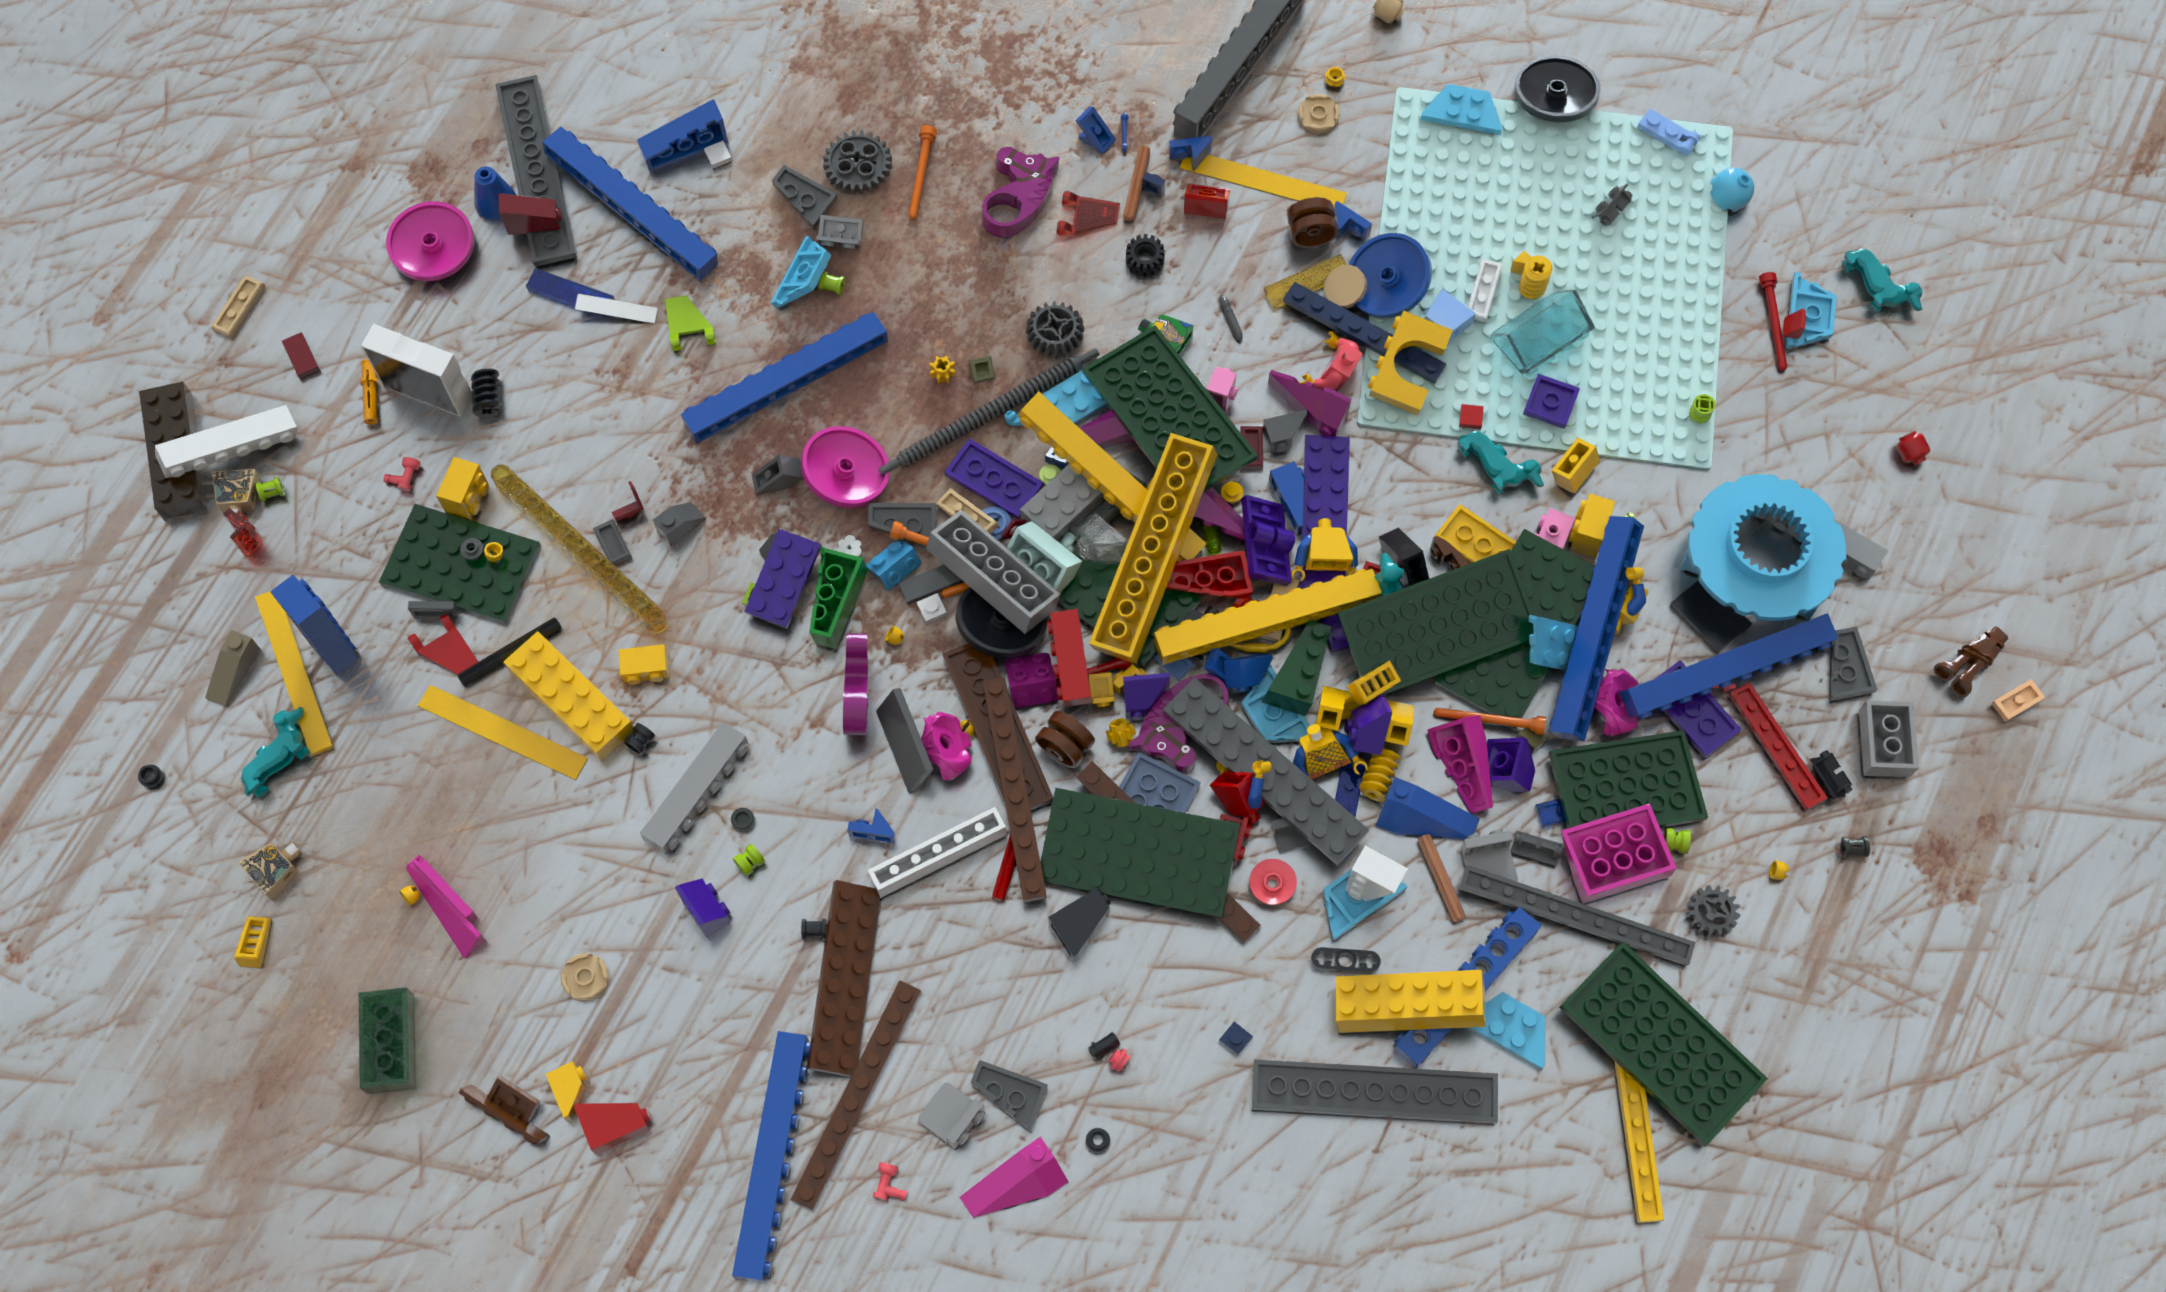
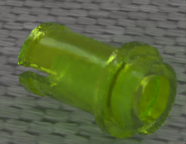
(1212, 539)

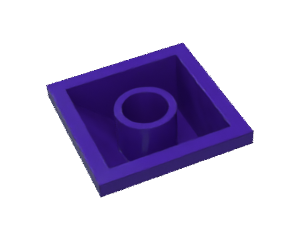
(1142, 693)
(1510, 764)

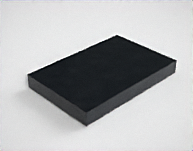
(1710, 619)

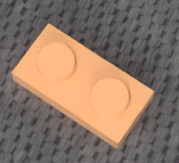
(2018, 700)

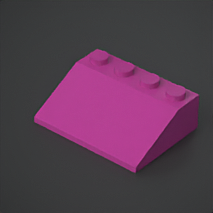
(1617, 853)

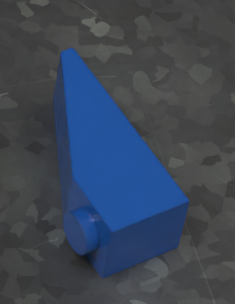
(1289, 488)

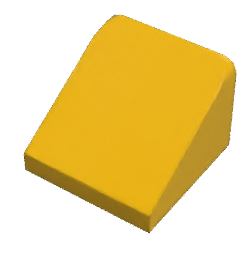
(1519, 263)

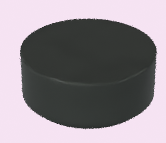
(742, 820)

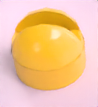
(496, 549)
(894, 636)
(970, 730)
(1778, 870)
(410, 894)

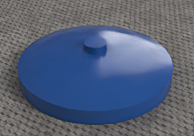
(1395, 273)

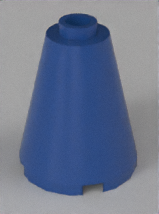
(486, 190)

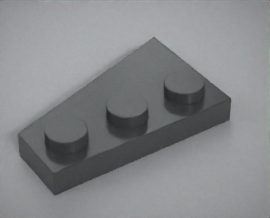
(804, 194)
(915, 516)
(1850, 667)
(1010, 1091)

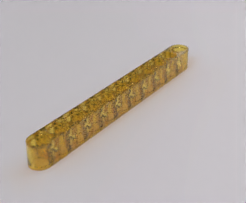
(585, 555)

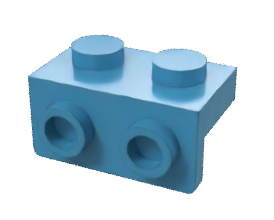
(894, 563)

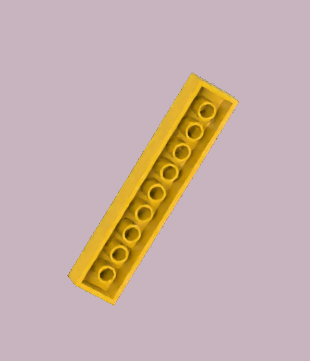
(1153, 548)

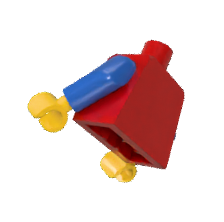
(1241, 790)

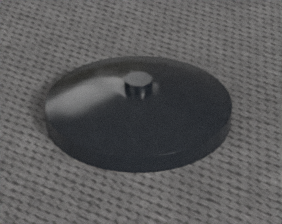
(1557, 88)
(991, 631)

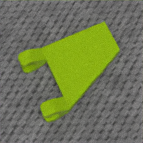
(686, 319)

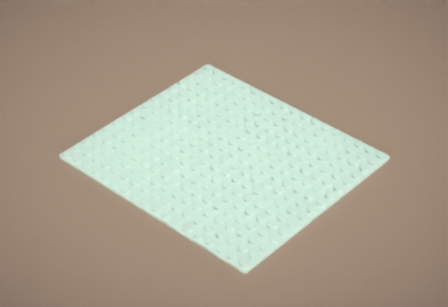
(1643, 279)

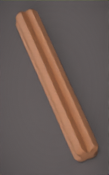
(1136, 183)
(1441, 878)

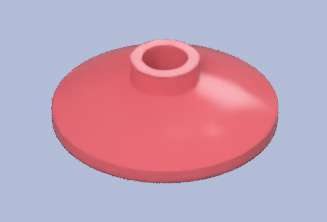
(1276, 871)

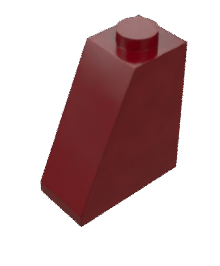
(529, 214)

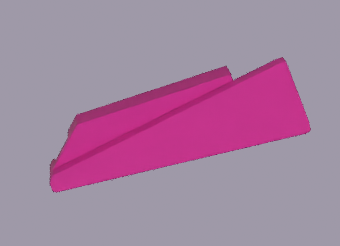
(447, 906)

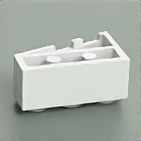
(1374, 876)

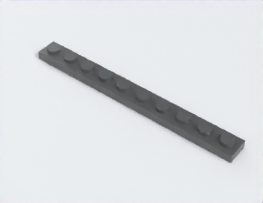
(1577, 915)

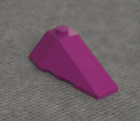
(1325, 408)
(1107, 431)
(1218, 512)

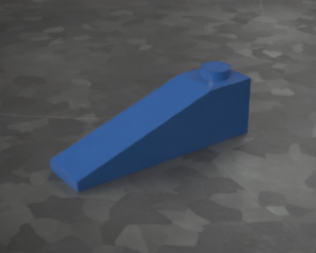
(1419, 812)

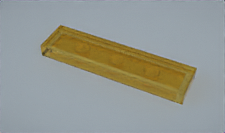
(1311, 278)

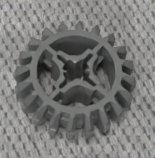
(1063, 321)

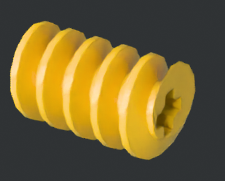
(1535, 277)
(1378, 775)

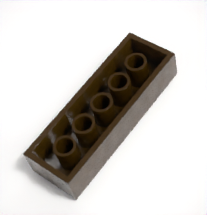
(168, 416)

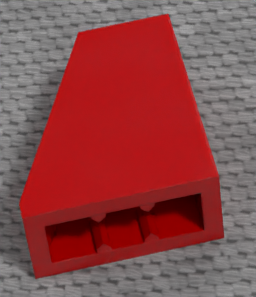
(611, 1123)

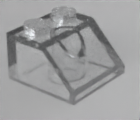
(1100, 542)

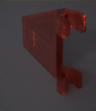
(1089, 214)

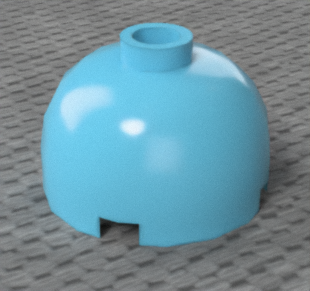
(1732, 189)

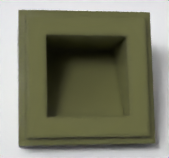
(981, 368)
(1535, 741)

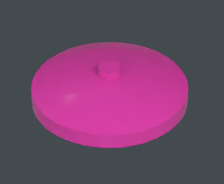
(430, 241)
(843, 467)

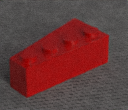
(1070, 658)

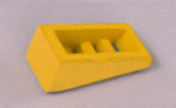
(1361, 690)
(253, 956)

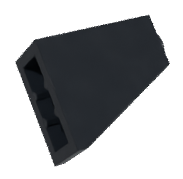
(1406, 555)
(1080, 921)

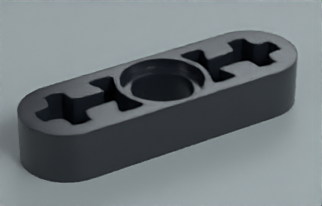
(1350, 952)

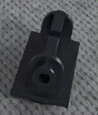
(1835, 784)

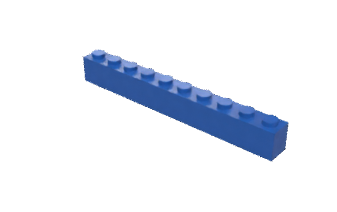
(630, 203)
(784, 377)
(1596, 629)
(1729, 665)
(770, 1158)

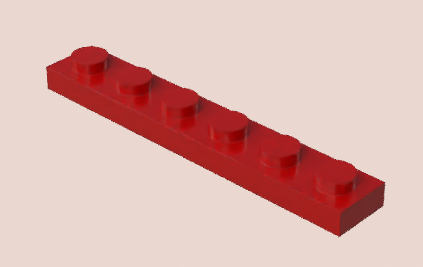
(1777, 746)

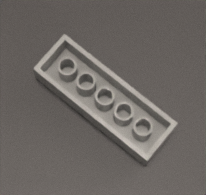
(993, 571)

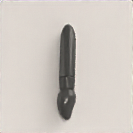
(1225, 304)

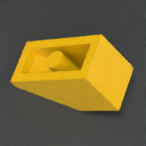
(567, 1087)

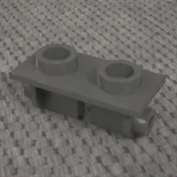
(1606, 209)
(1536, 848)

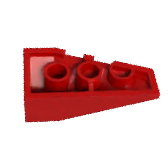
(1213, 575)

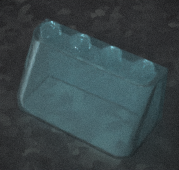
(1544, 331)

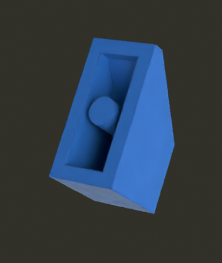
(1246, 671)

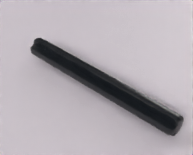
(502, 654)

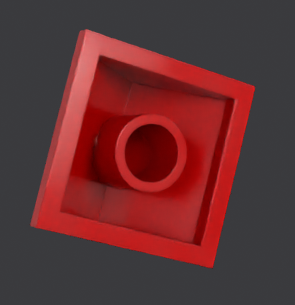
(1206, 201)

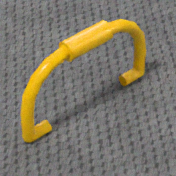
(1263, 647)

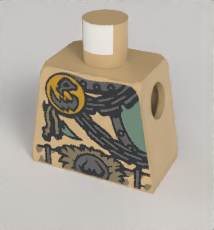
(236, 489)
(271, 867)

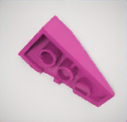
(1465, 755)
(1020, 1179)

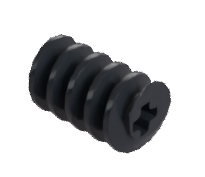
(485, 393)

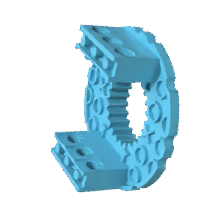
(1744, 587)

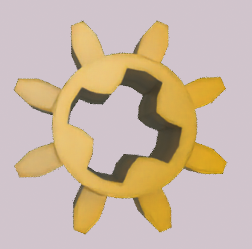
(945, 374)
(1120, 732)

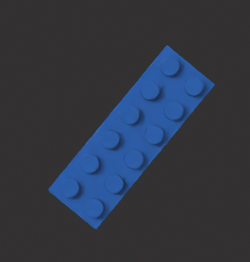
(315, 623)

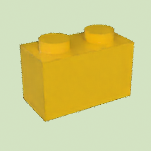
(1575, 465)
(643, 664)

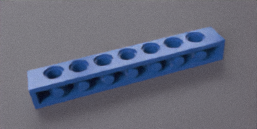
(1525, 928)

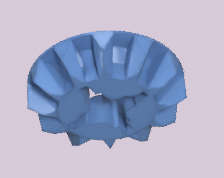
(998, 514)

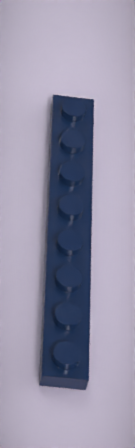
(1362, 331)

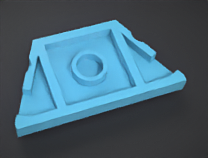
(1464, 109)
(803, 272)
(1819, 309)
(1551, 642)
(1272, 722)
(1346, 911)
(1515, 1029)

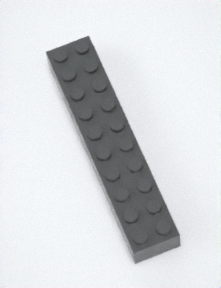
(1231, 66)

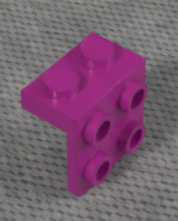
(1031, 680)

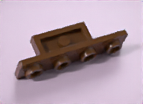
(508, 1105)

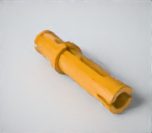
(369, 383)

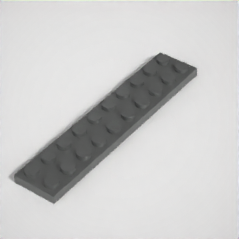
(533, 170)
(1284, 787)
(1375, 1091)

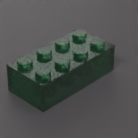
(387, 1040)

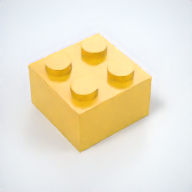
(462, 489)
(1590, 525)

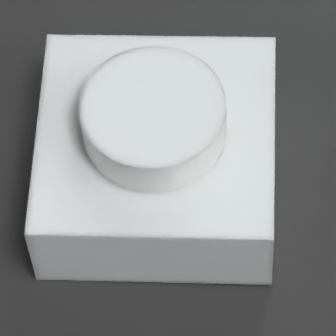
(931, 608)

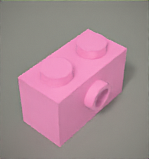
(1223, 387)
(1555, 527)

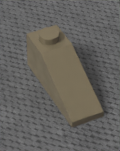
(231, 667)

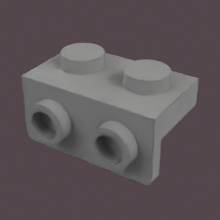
(840, 230)

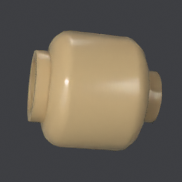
(1388, 10)

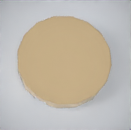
(1318, 113)
(1345, 286)
(585, 977)

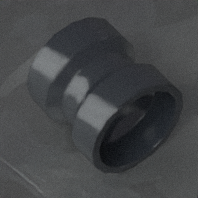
(639, 739)

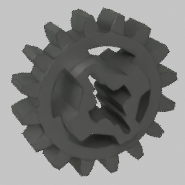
(1723, 917)

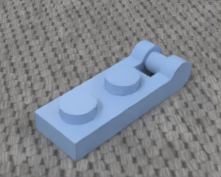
(1668, 132)

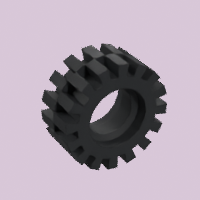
(1145, 266)

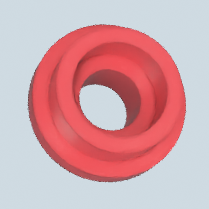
(1118, 1059)

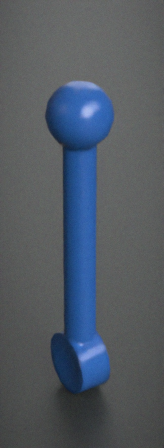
(1124, 117)

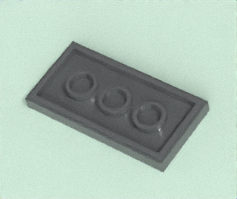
(904, 739)

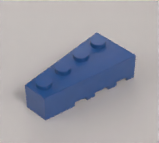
(683, 136)

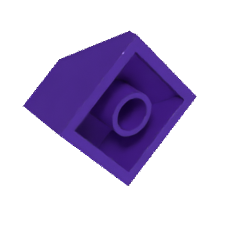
(1369, 725)
(703, 906)

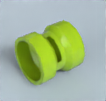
(1702, 409)
(1677, 840)
(752, 856)

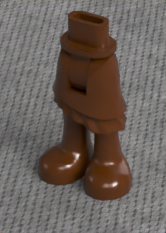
(1978, 653)

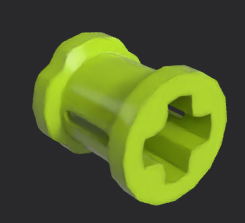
(831, 283)
(276, 484)

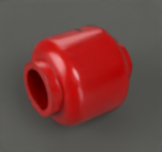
(1913, 448)

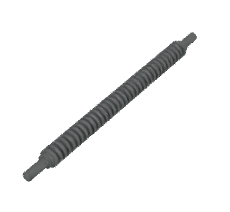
(992, 410)

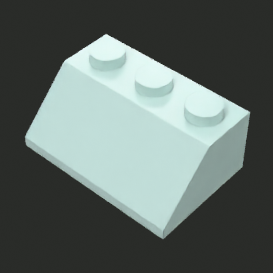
(1044, 555)

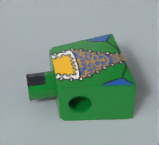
(1174, 330)

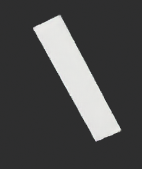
(616, 308)

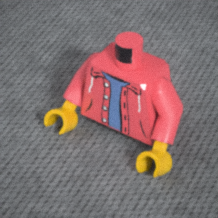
(1340, 365)

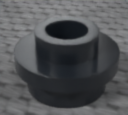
(145, 771)
(1097, 1132)

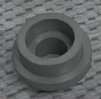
(474, 554)

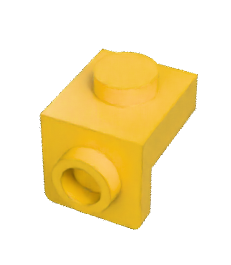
(1118, 679)
(1101, 688)

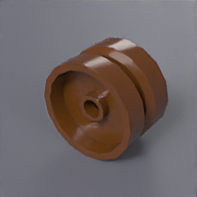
(1312, 222)
(1065, 739)

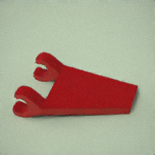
(447, 650)

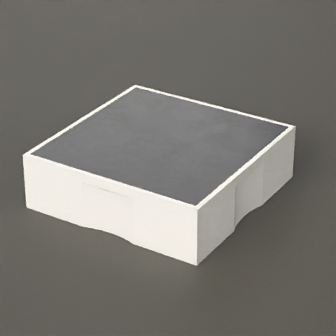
(417, 370)

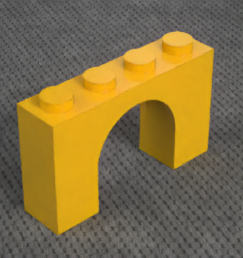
(1409, 331)
(1338, 705)

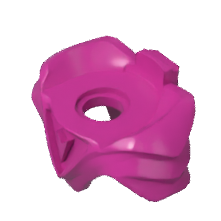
(1611, 704)
(946, 744)

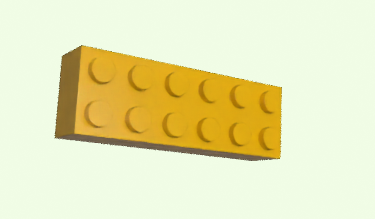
(569, 696)
(1410, 1001)

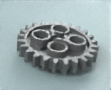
(857, 162)

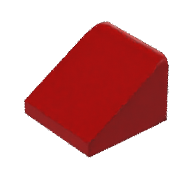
(1794, 324)

